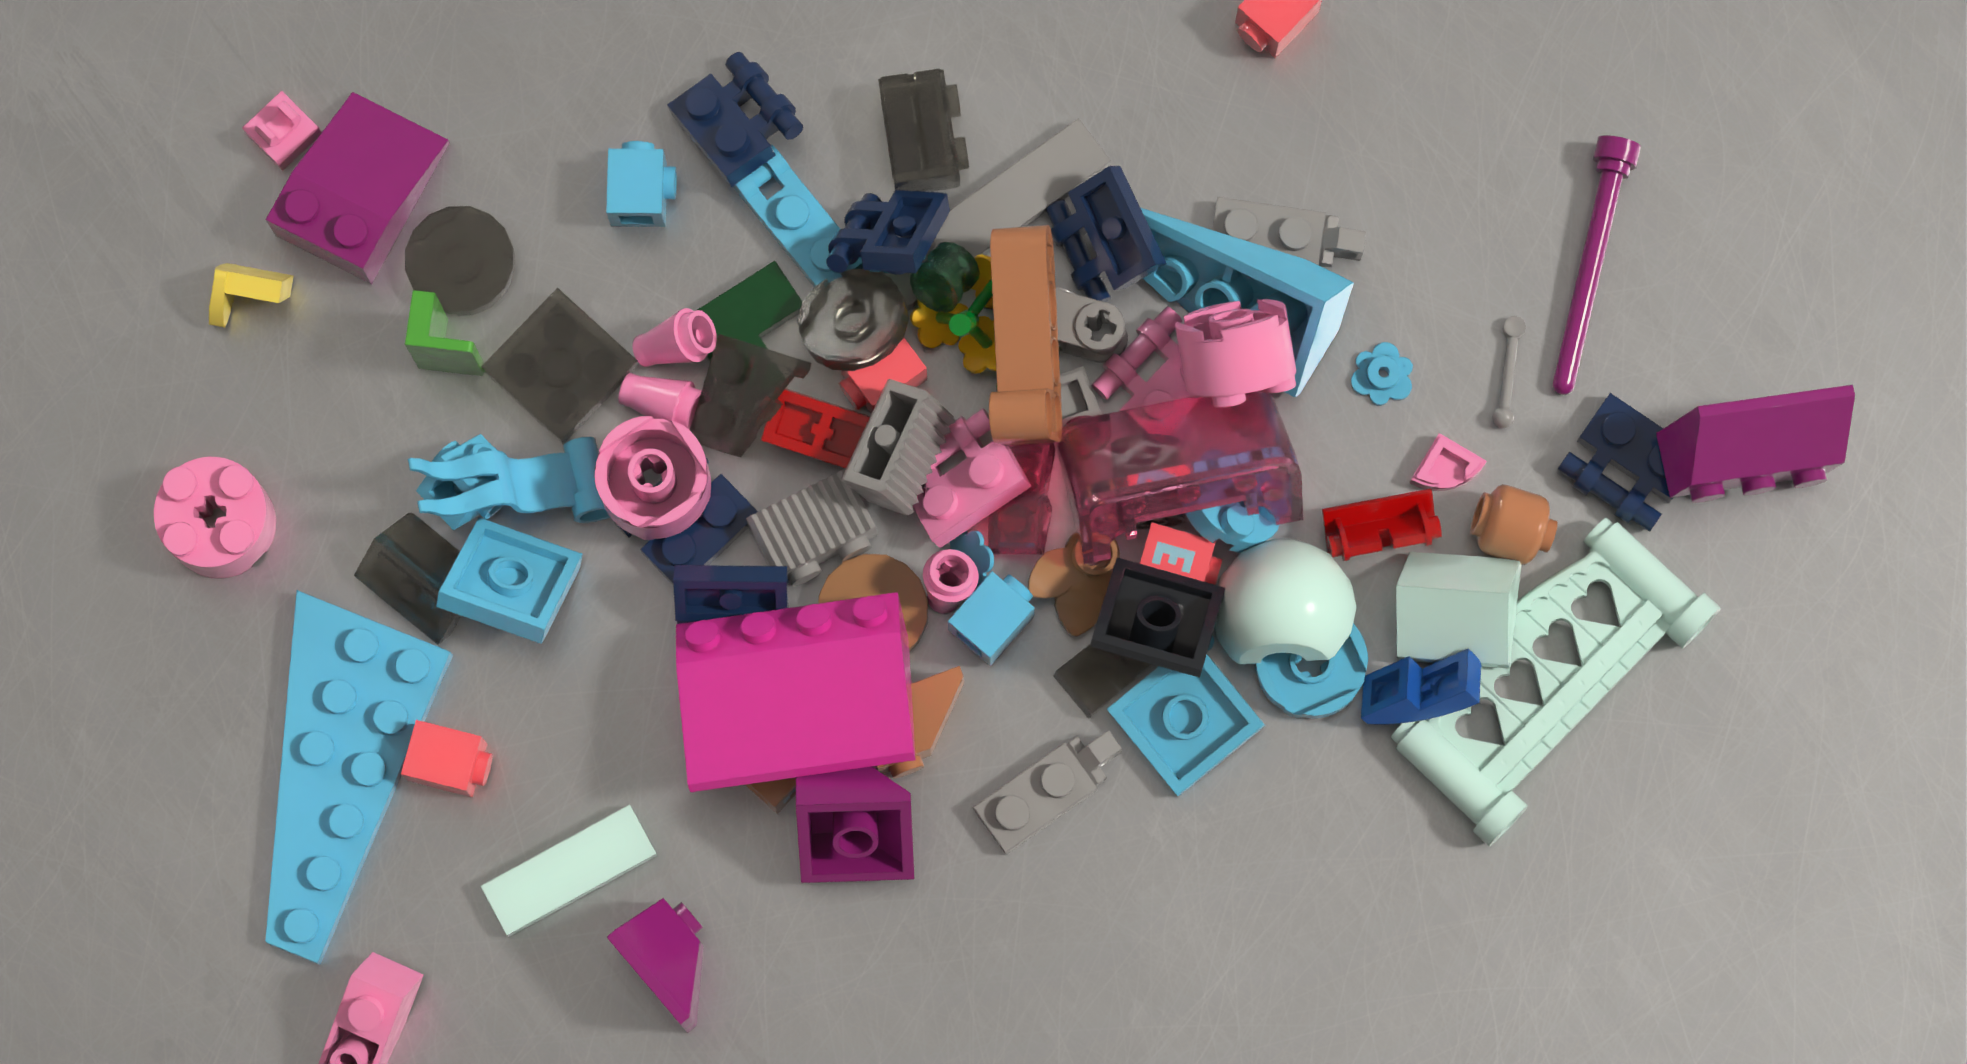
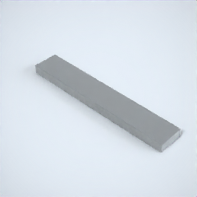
(1018, 194)

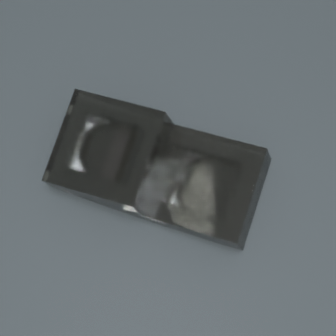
(1098, 677)

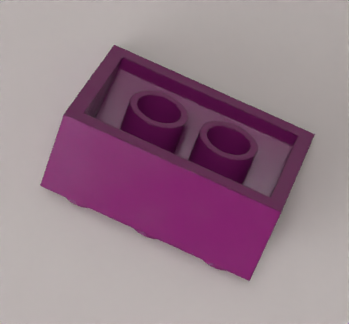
(1757, 443)

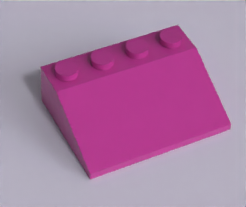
(795, 692)

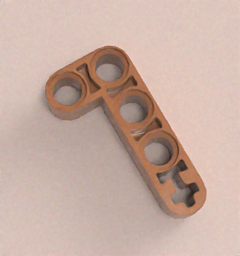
(1026, 338)

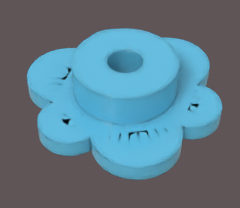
(1369, 382)
(973, 546)

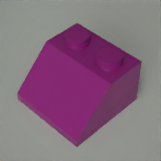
(853, 827)

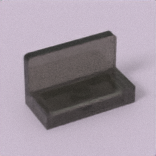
(407, 571)

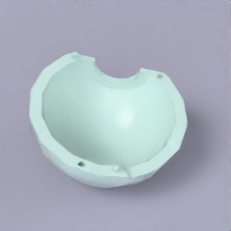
(1284, 601)

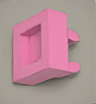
(282, 130)

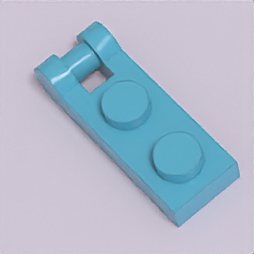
(793, 218)

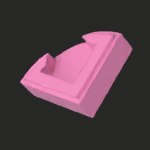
(1446, 466)

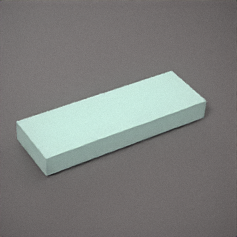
(568, 870)

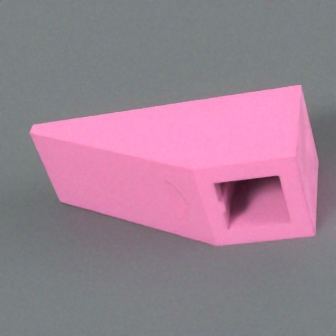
(372, 1012)

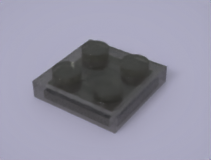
(560, 366)

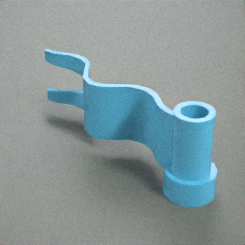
(523, 484)

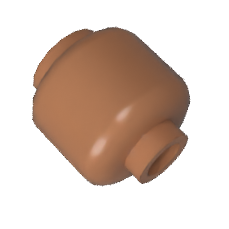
(1513, 524)

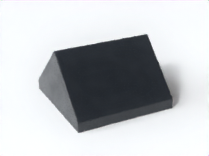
(1157, 617)

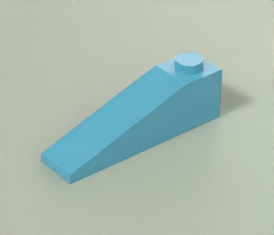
(1219, 268)

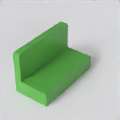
(428, 343)

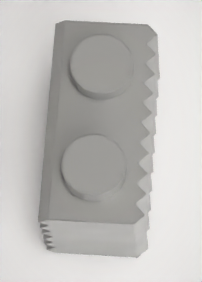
(898, 447)
(813, 528)

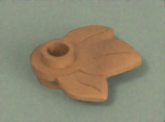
(1074, 585)

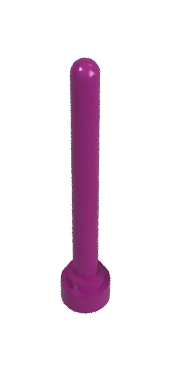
(1615, 160)

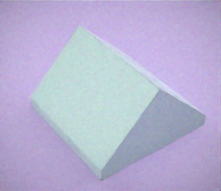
(1457, 605)

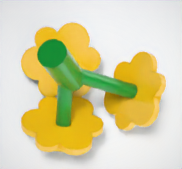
(949, 326)

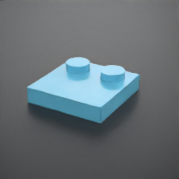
(509, 580)
(1186, 722)

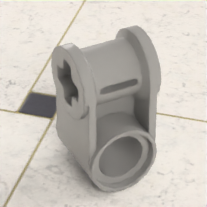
(1079, 317)

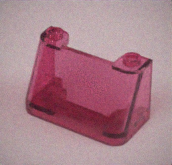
(1176, 462)

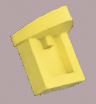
(244, 282)

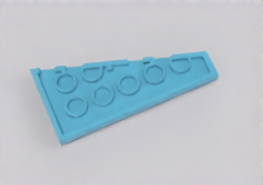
(343, 754)

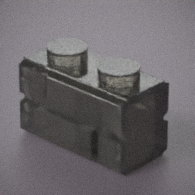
(920, 131)

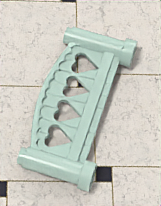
(1648, 605)

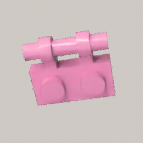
(1166, 382)
(973, 487)

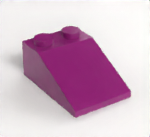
(357, 187)

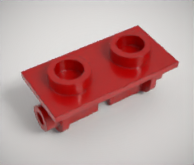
(1380, 523)

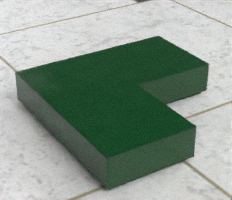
(754, 306)

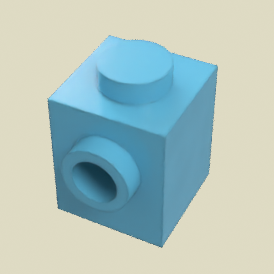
(639, 185)
(992, 616)

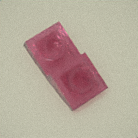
(1024, 521)

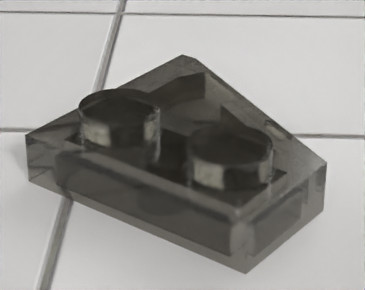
(741, 393)

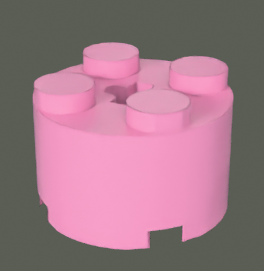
(1236, 351)
(666, 449)
(192, 494)

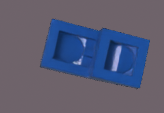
(1412, 693)

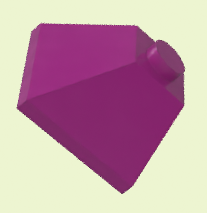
(666, 956)

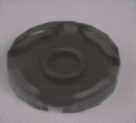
(460, 258)
(853, 320)

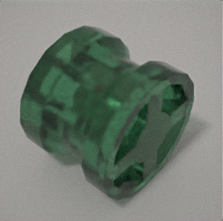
(945, 277)

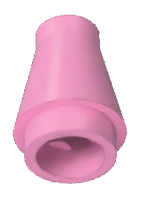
(679, 339)
(660, 397)
(949, 579)

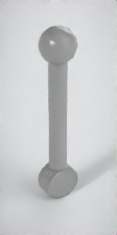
(1513, 329)

